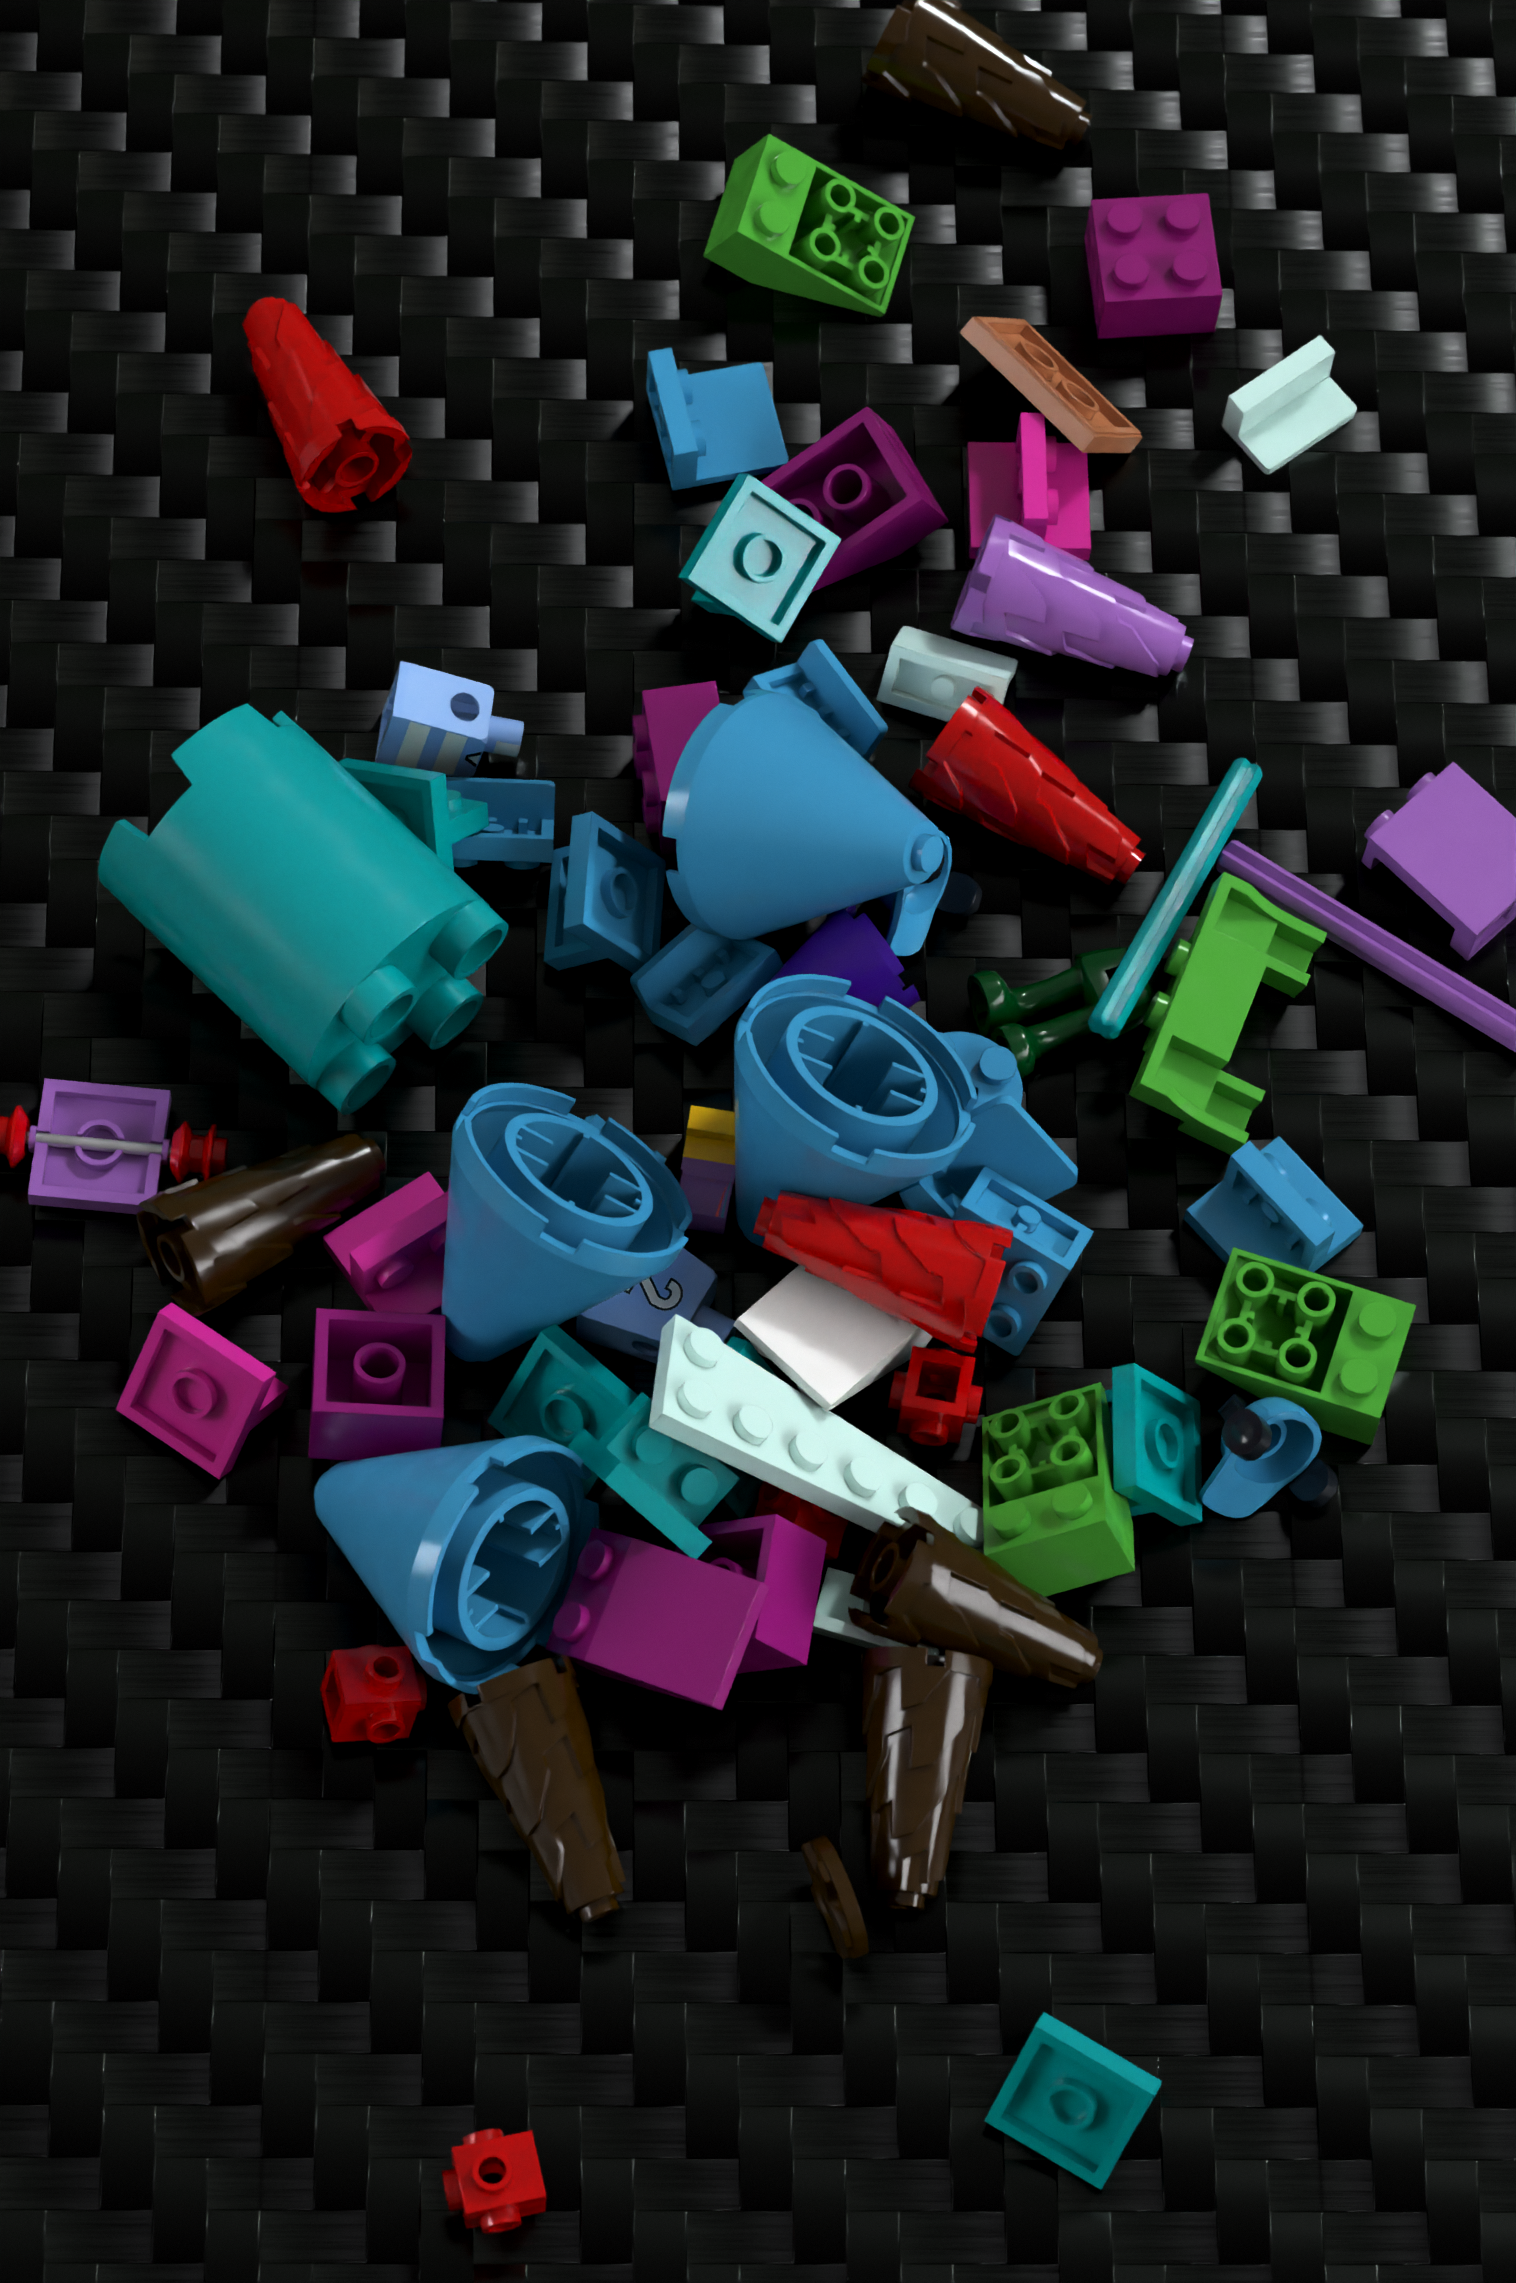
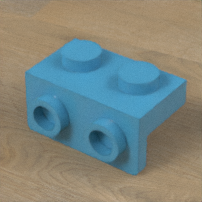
(831, 693)
(518, 826)
(702, 981)

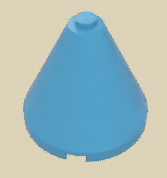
(785, 822)
(840, 1097)
(547, 1218)
(464, 1546)

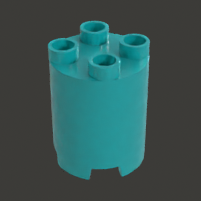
(305, 905)

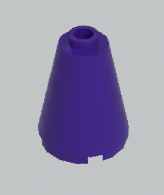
(855, 953)

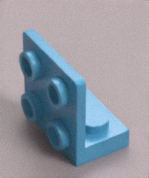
(713, 421)
(1036, 1263)

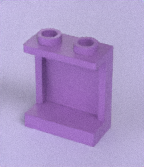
(1454, 853)

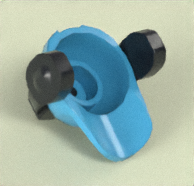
(914, 906)
(1262, 1452)

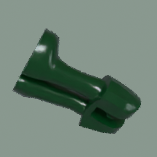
(1000, 1008)

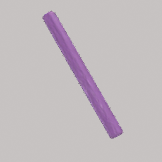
(1372, 943)

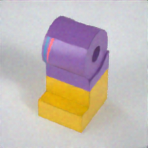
(709, 1168)

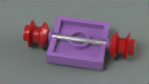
(105, 1146)

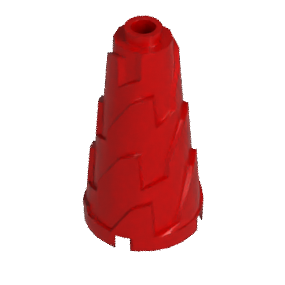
(324, 415)
(1021, 790)
(895, 1259)

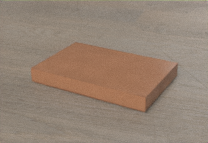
(1052, 385)

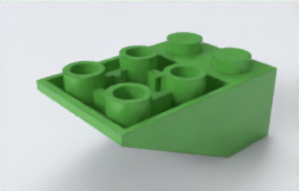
(807, 230)
(1306, 1341)
(1053, 1494)

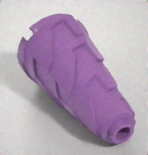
(1058, 604)

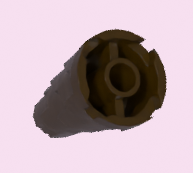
(961, 67)
(251, 1218)
(947, 1596)
(919, 1735)
(542, 1767)

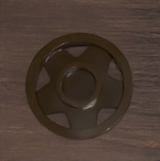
(835, 1898)

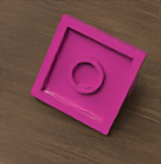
(1033, 484)
(396, 1249)
(198, 1391)

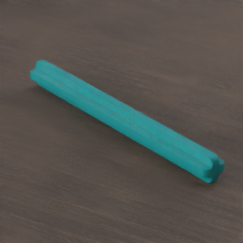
(1175, 899)

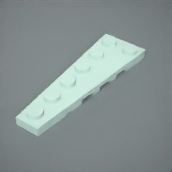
(776, 1433)

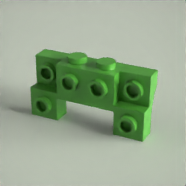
(1205, 1005)

